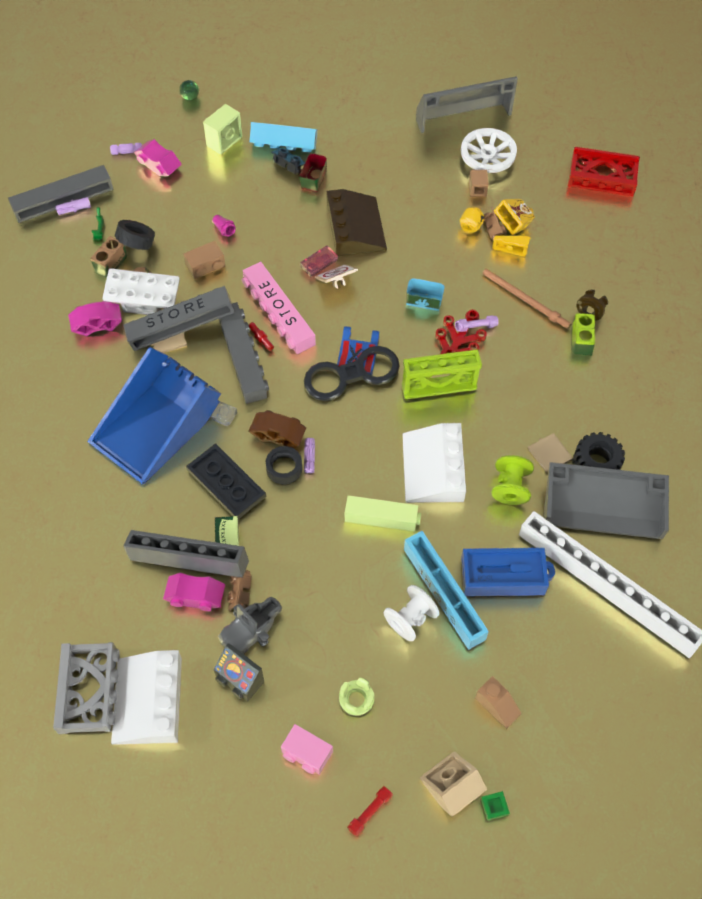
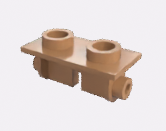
(493, 221)
(237, 595)

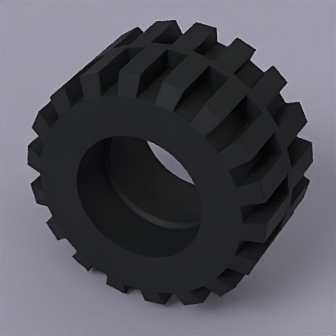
(600, 445)

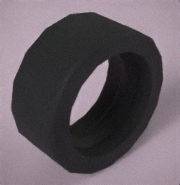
(280, 452)

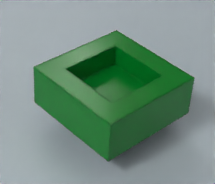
(495, 806)

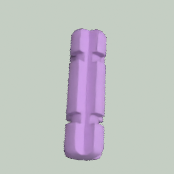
(124, 148)
(309, 455)

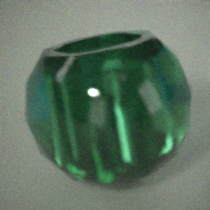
(189, 90)

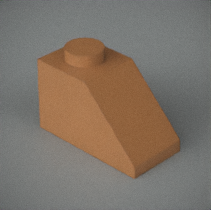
(498, 702)

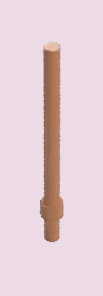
(554, 316)

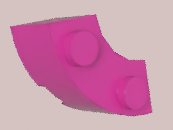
(157, 158)
(95, 317)
(194, 592)

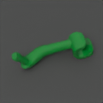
(98, 234)

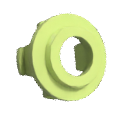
(362, 686)

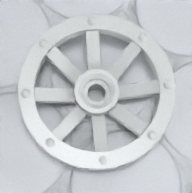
(488, 152)

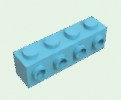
(283, 136)

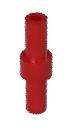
(261, 336)

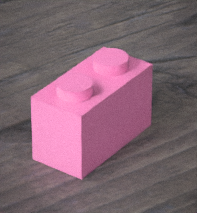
(306, 750)

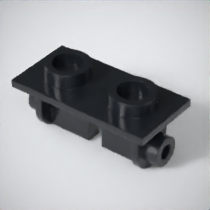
(283, 157)

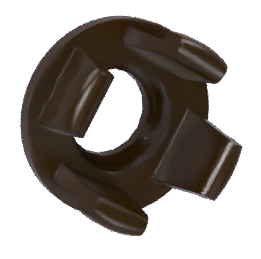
(589, 300)

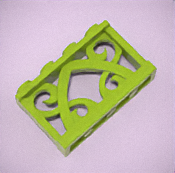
(461, 366)

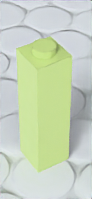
(382, 513)

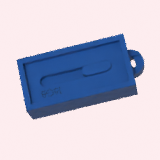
(505, 571)

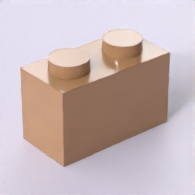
(204, 259)

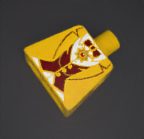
(514, 215)

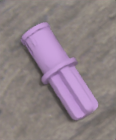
(73, 206)

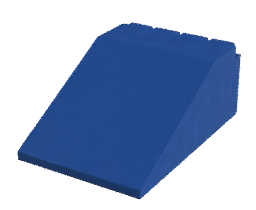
(154, 415)

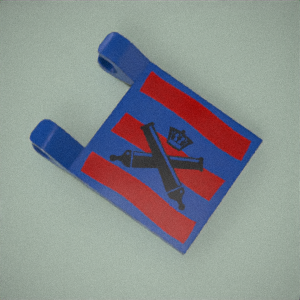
(352, 349)

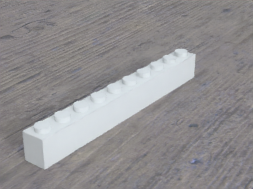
(612, 584)

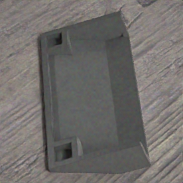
(466, 99)
(607, 500)

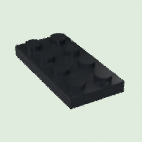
(226, 481)

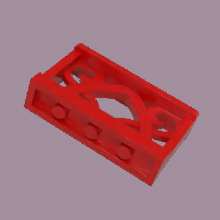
(613, 183)

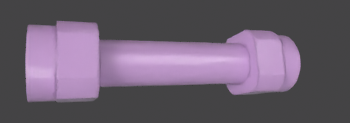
(490, 321)

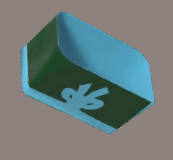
(421, 288)

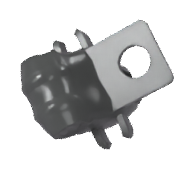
(250, 624)

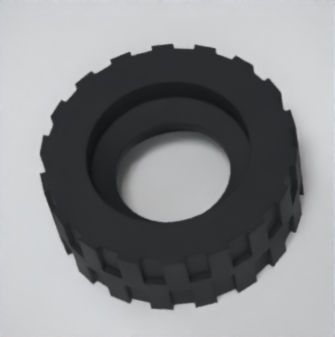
(134, 234)

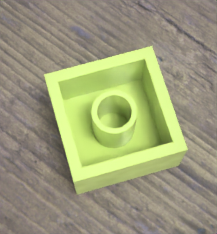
(223, 129)

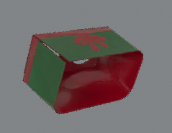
(317, 162)

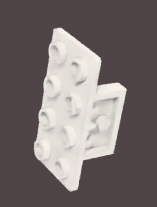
(140, 291)

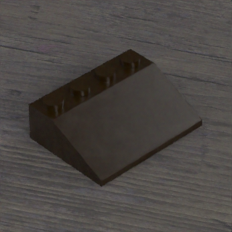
(355, 222)

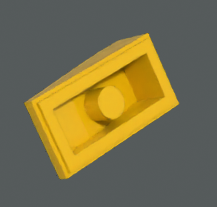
(512, 244)

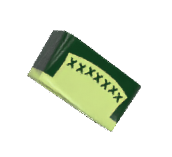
(227, 530)

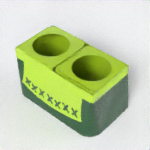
(578, 345)

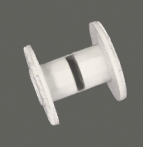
(412, 614)

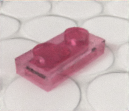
(319, 261)

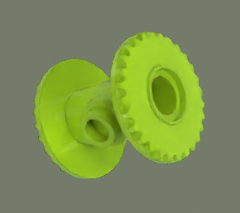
(512, 471)

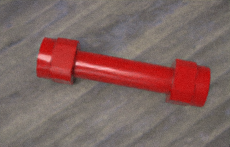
(357, 825)

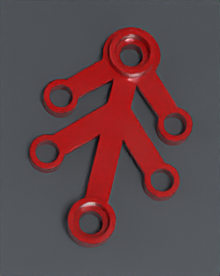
(460, 338)

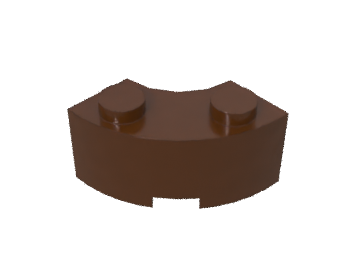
(277, 429)

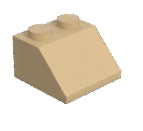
(453, 783)

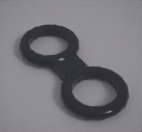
(351, 373)

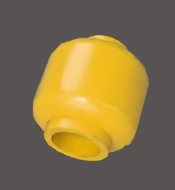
(471, 219)

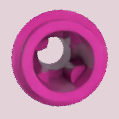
(224, 225)

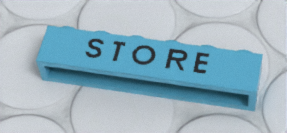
(445, 590)

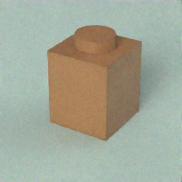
(478, 182)

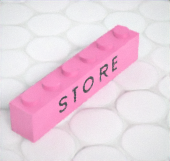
(279, 308)

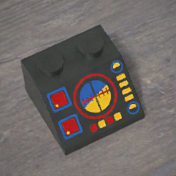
(238, 673)

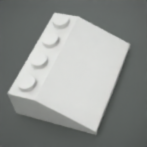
(434, 464)
(147, 698)

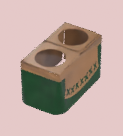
(113, 260)

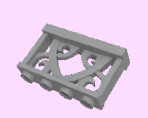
(69, 664)

